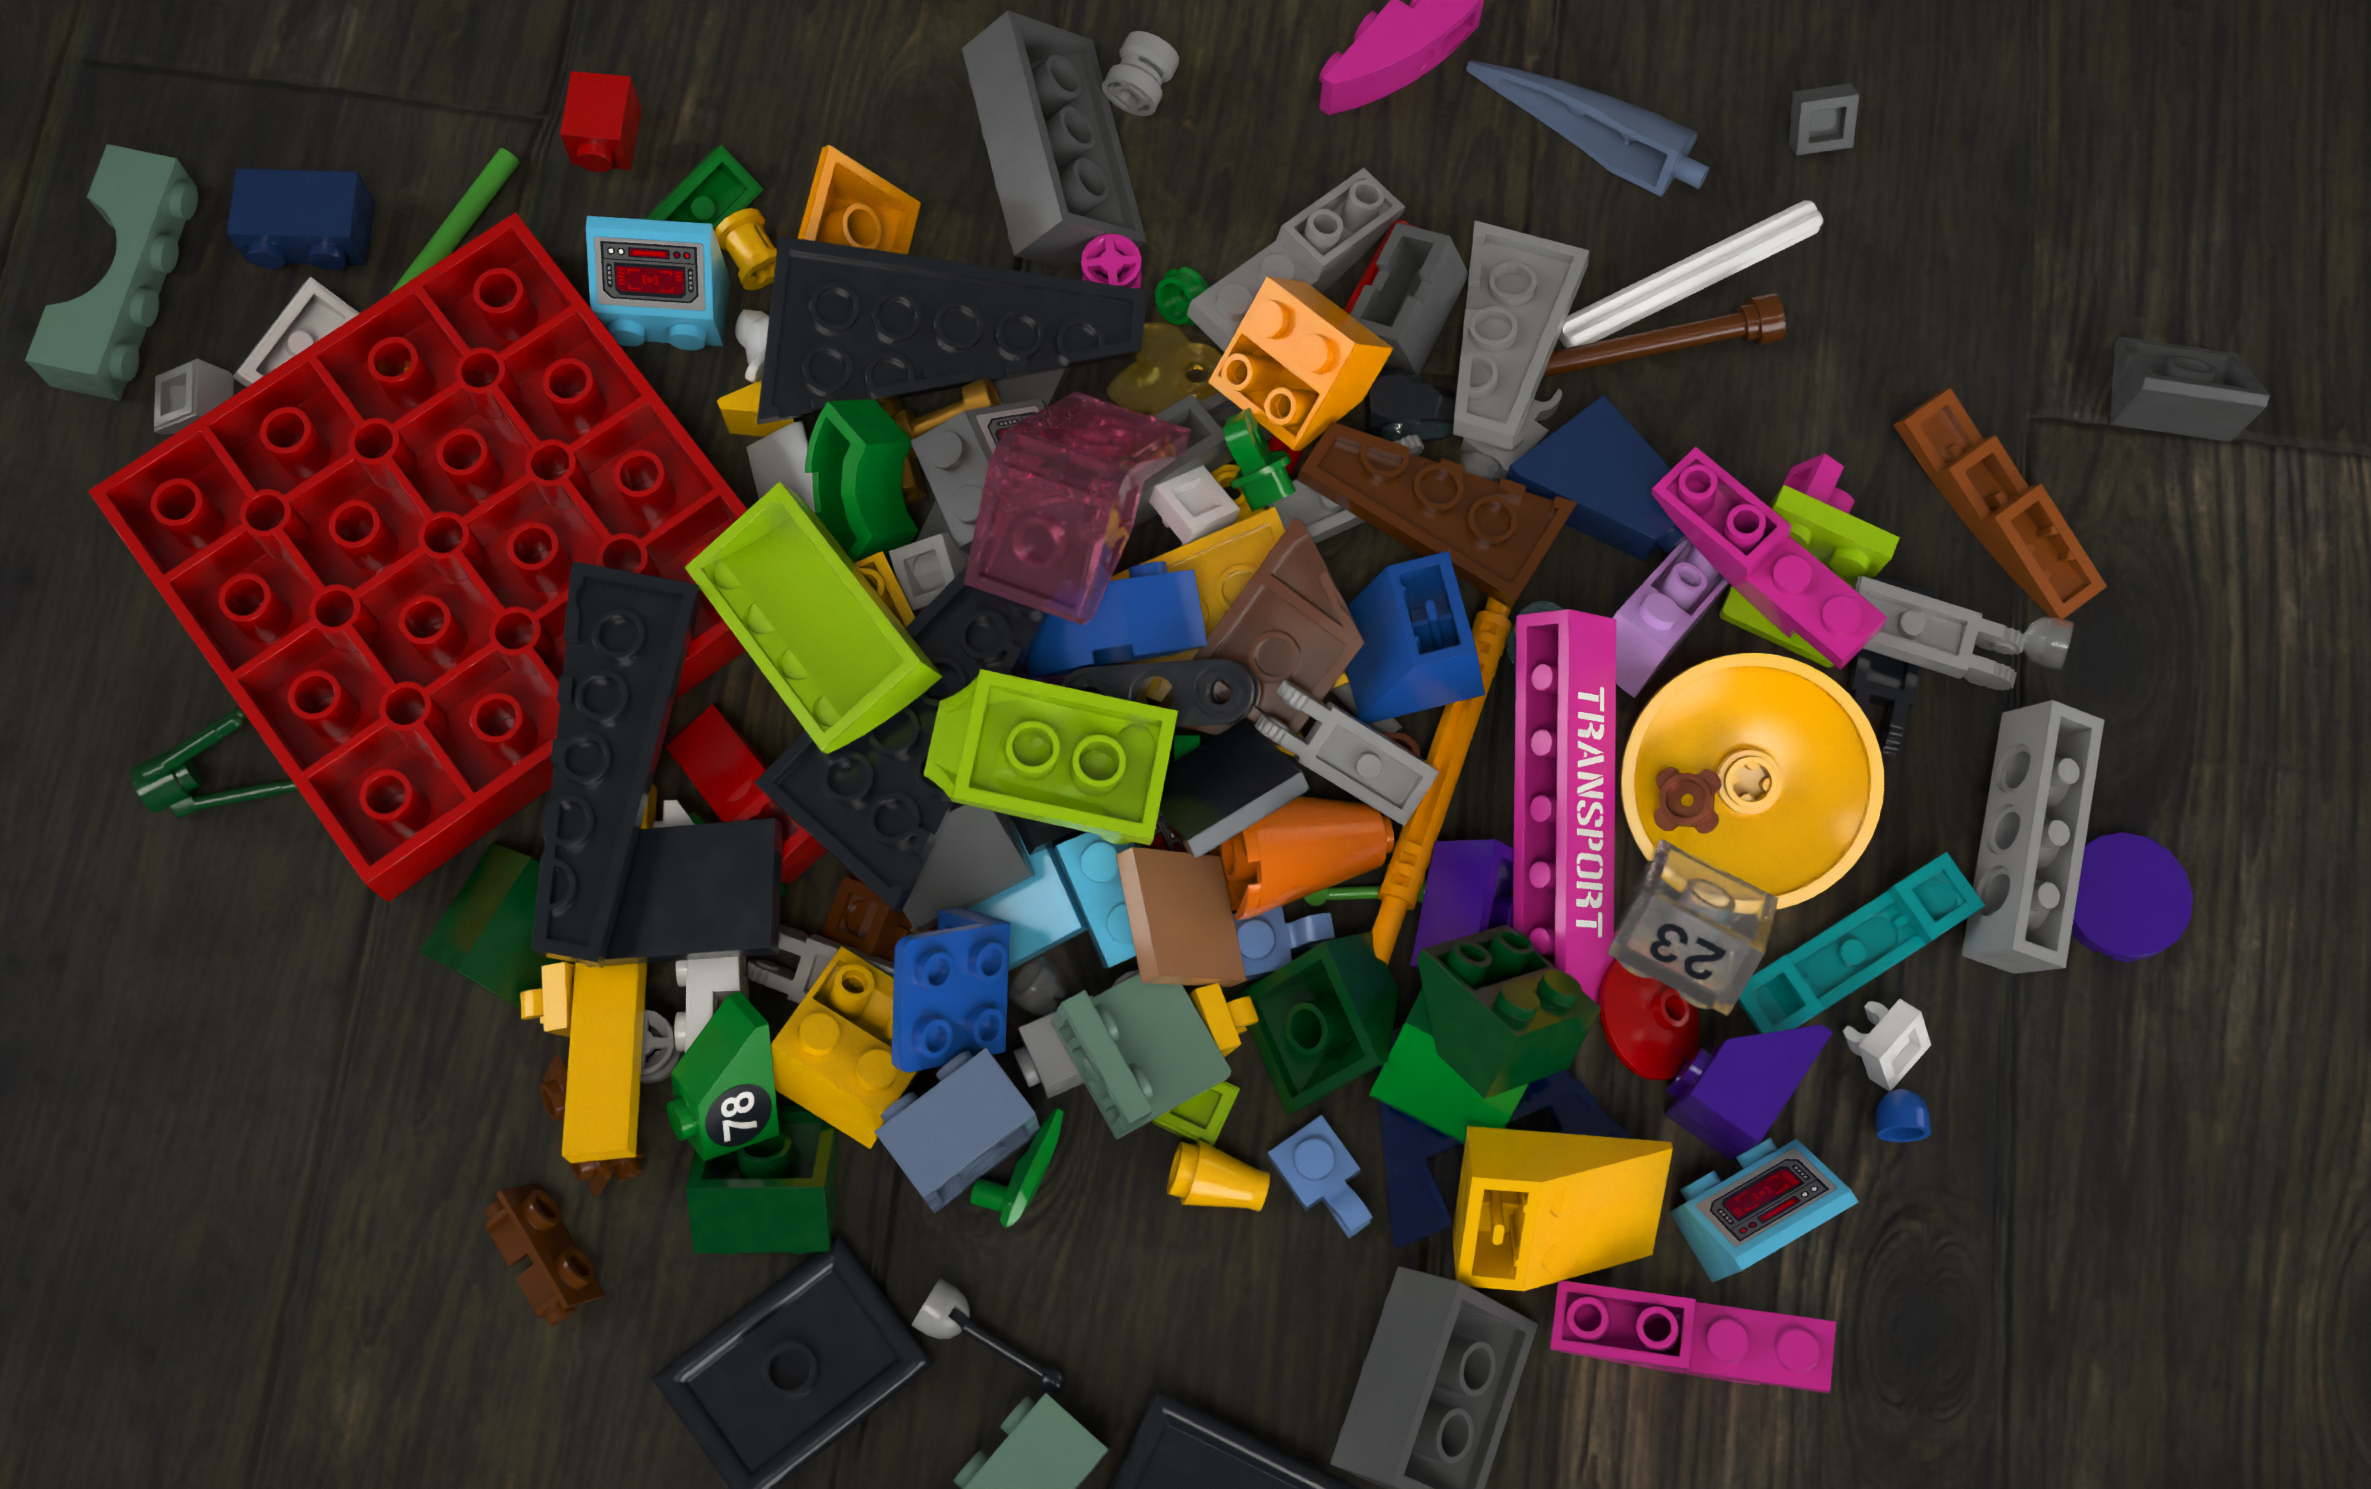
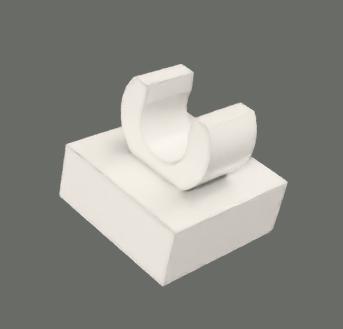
(1193, 505)
(1892, 1044)

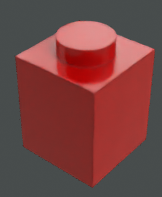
(600, 121)

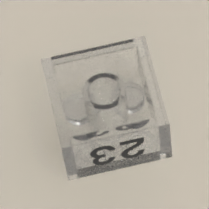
(1693, 928)

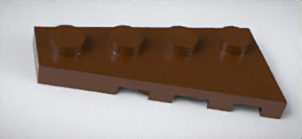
(1432, 507)

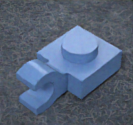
(1269, 942)
(1318, 1169)

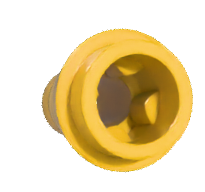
(1213, 1178)

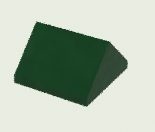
(491, 927)

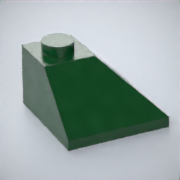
(1324, 1019)

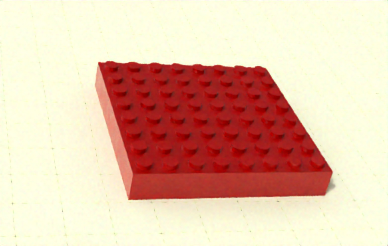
(399, 546)

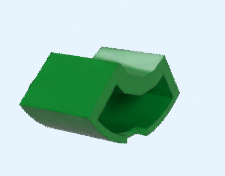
(858, 478)

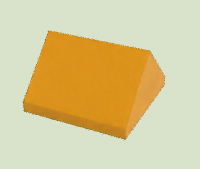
(857, 207)

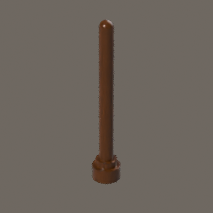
(1758, 321)

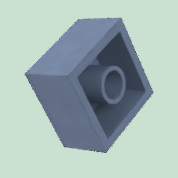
(957, 1127)

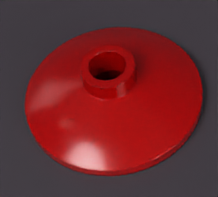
(1647, 1023)

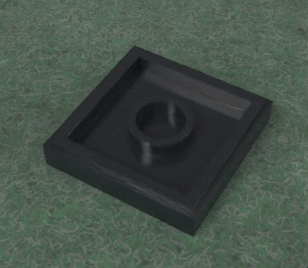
(1226, 787)

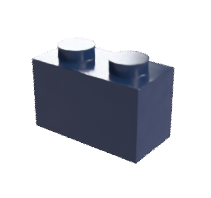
(301, 218)

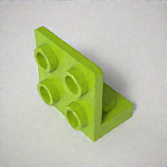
(1834, 538)

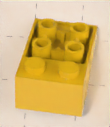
(1554, 1205)

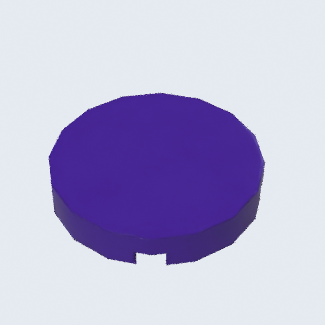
(2130, 897)

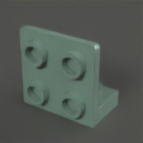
(1139, 1050)

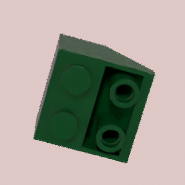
(1502, 1010)

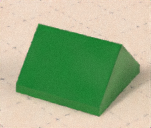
(1430, 1090)

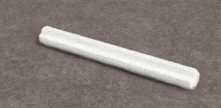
(1691, 275)

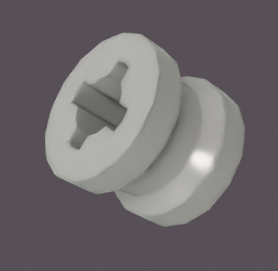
(658, 1035)

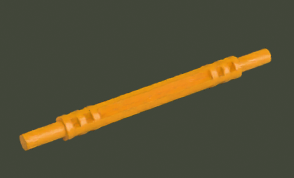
(1447, 753)

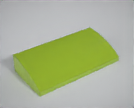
(811, 620)

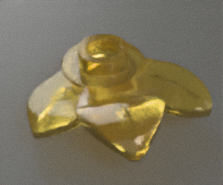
(1160, 371)

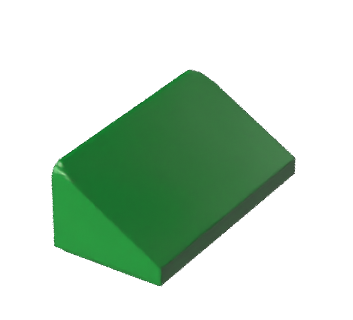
(709, 192)

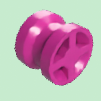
(1112, 256)

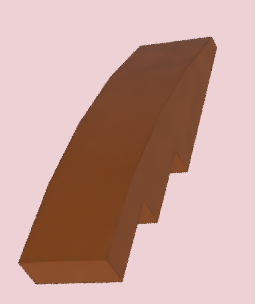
(1997, 505)

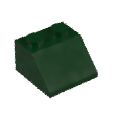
(768, 1193)

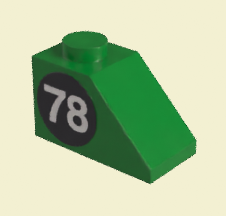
(726, 1083)

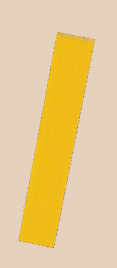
(606, 1055)

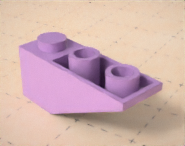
(1663, 614)

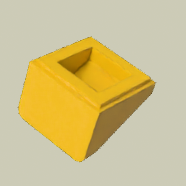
(741, 412)

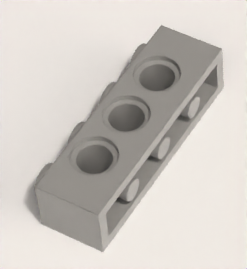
(2034, 838)

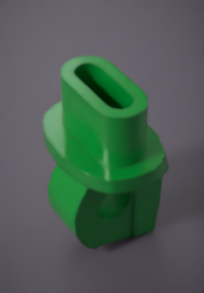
(1261, 471)

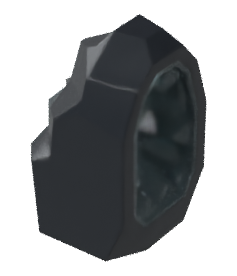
(1408, 406)

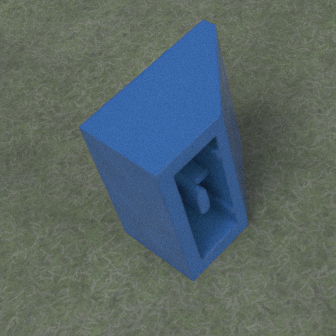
(1415, 640)

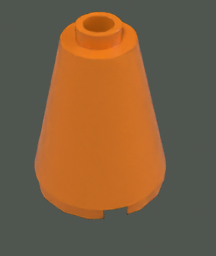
(1301, 852)

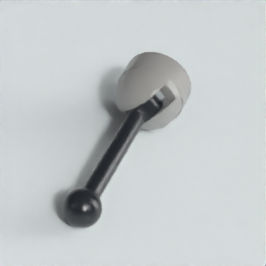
(948, 1314)

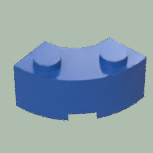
(1136, 621)

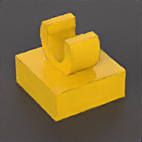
(553, 1001)
(1223, 1019)

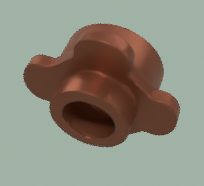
(1674, 786)

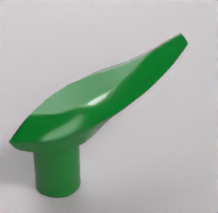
(1026, 1178)

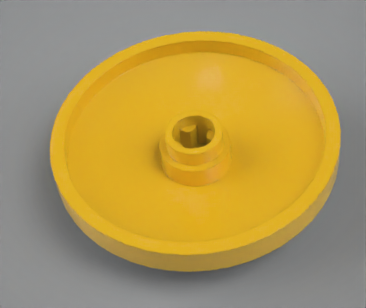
(1791, 763)

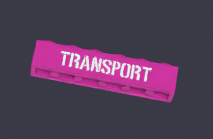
(1565, 790)

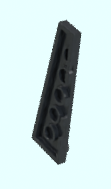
(615, 700)

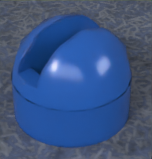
(1902, 1117)

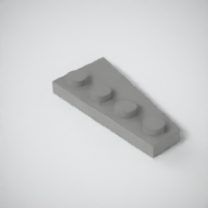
(1511, 325)

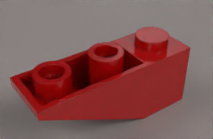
(725, 772)

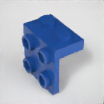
(950, 990)

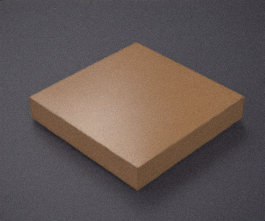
(1180, 918)

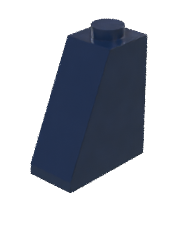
(1611, 477)

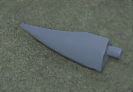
(1611, 131)

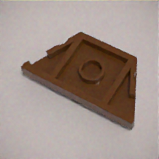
(1287, 628)

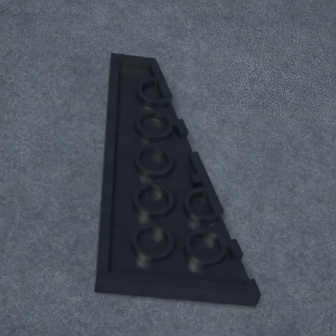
(918, 325)
(872, 795)

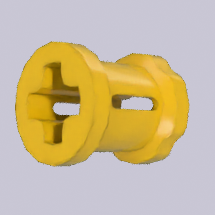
(749, 247)

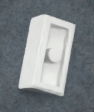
(303, 322)

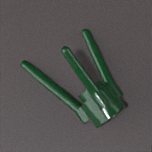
(173, 775)

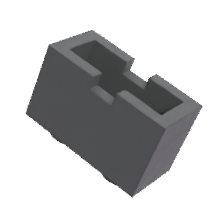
(1411, 294)

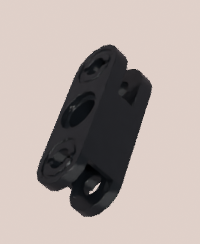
(1192, 682)

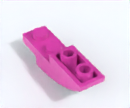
(1395, 50)
(1762, 562)
(1693, 1337)

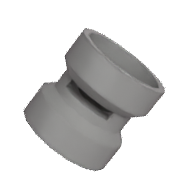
(1138, 77)

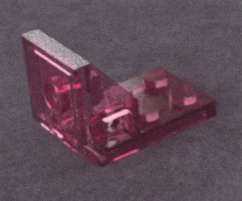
(1065, 502)

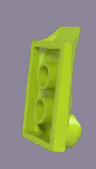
(1053, 755)

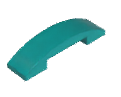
(1860, 947)

